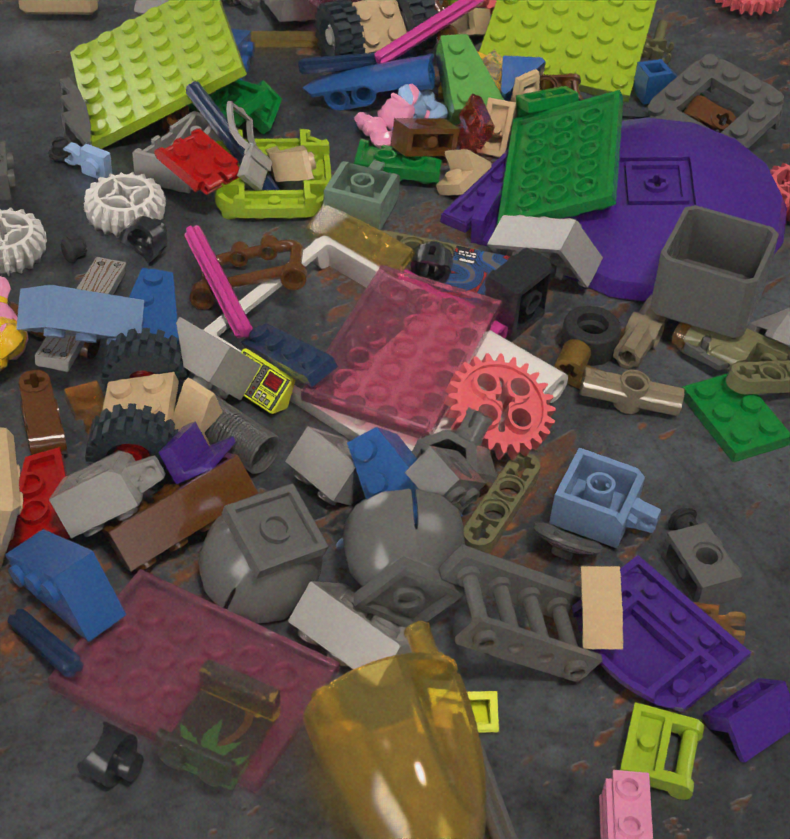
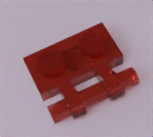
(475, 125)

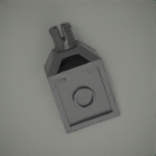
(467, 441)

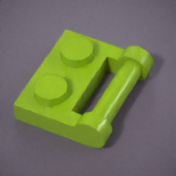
(648, 746)

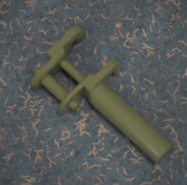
(655, 48)

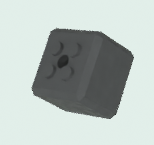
(713, 271)

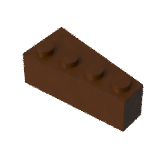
(178, 513)

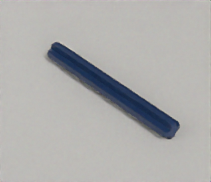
(342, 62)
(220, 125)

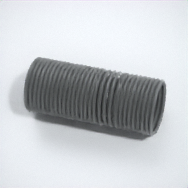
(254, 443)

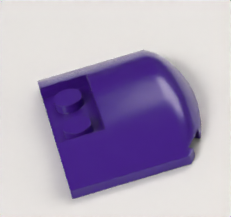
(669, 643)

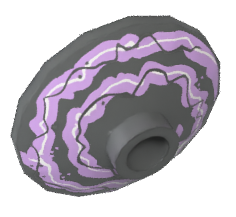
(566, 542)

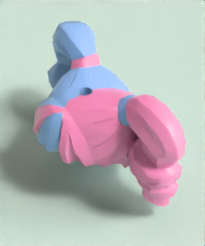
(407, 104)

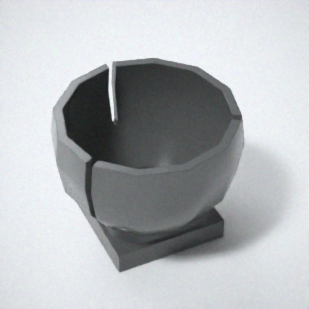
(266, 552)
(398, 561)

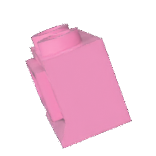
(626, 806)

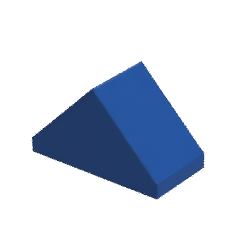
(516, 66)

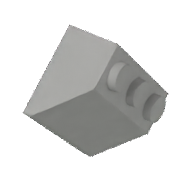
(348, 633)

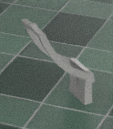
(255, 162)

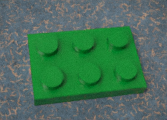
(242, 94)
(736, 421)

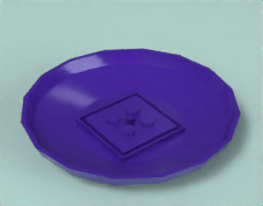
(691, 169)

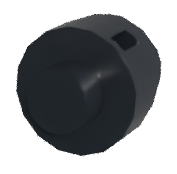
(145, 237)
(432, 258)
(113, 757)

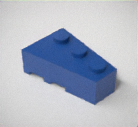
(159, 299)
(382, 462)

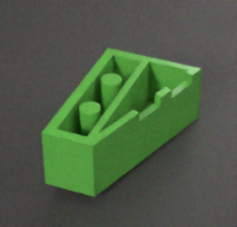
(462, 74)

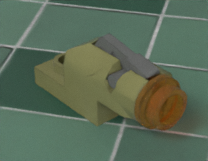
(724, 351)

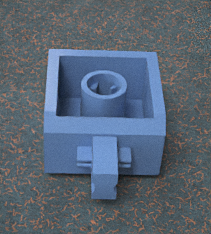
(602, 499)

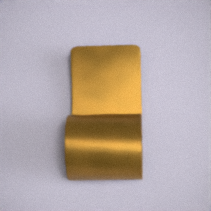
(573, 361)

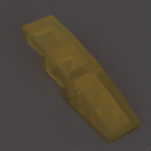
(360, 238)

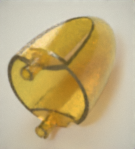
(402, 745)

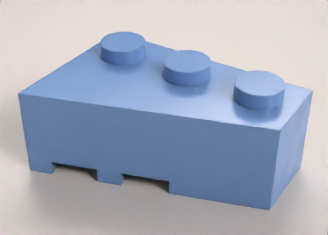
(77, 313)

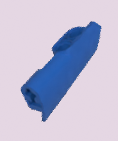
(376, 78)

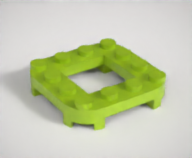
(289, 204)

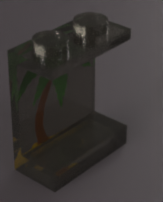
(221, 726)

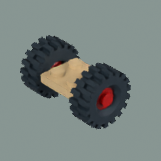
(141, 387)

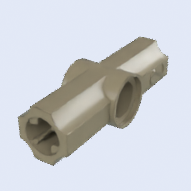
(640, 335)
(631, 391)

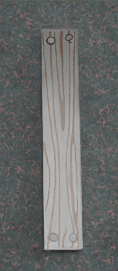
(101, 277)

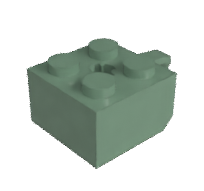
(363, 192)

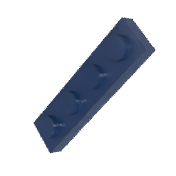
(290, 354)

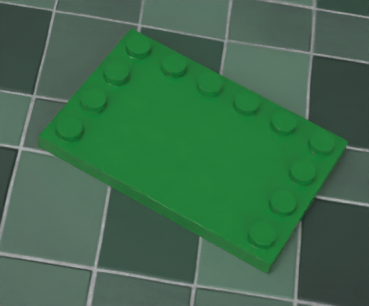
(564, 159)

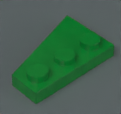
(418, 168)

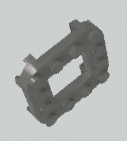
(711, 73)

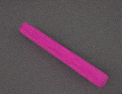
(426, 30)
(218, 282)

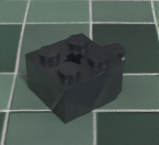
(522, 290)

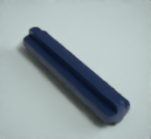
(45, 643)

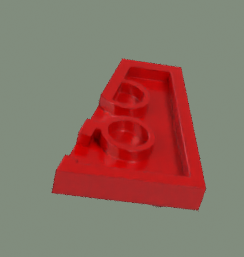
(37, 482)

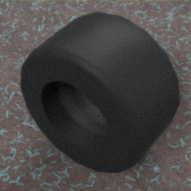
(594, 327)

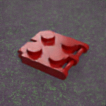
(199, 162)

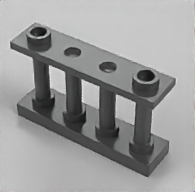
(526, 588)

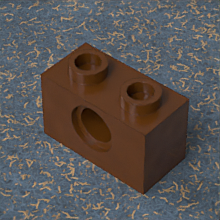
(424, 136)

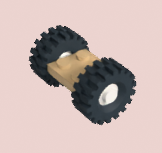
(369, 24)

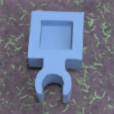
(92, 160)

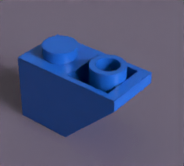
(651, 79)

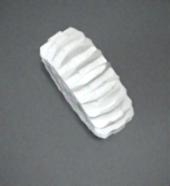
(120, 200)
(20, 241)

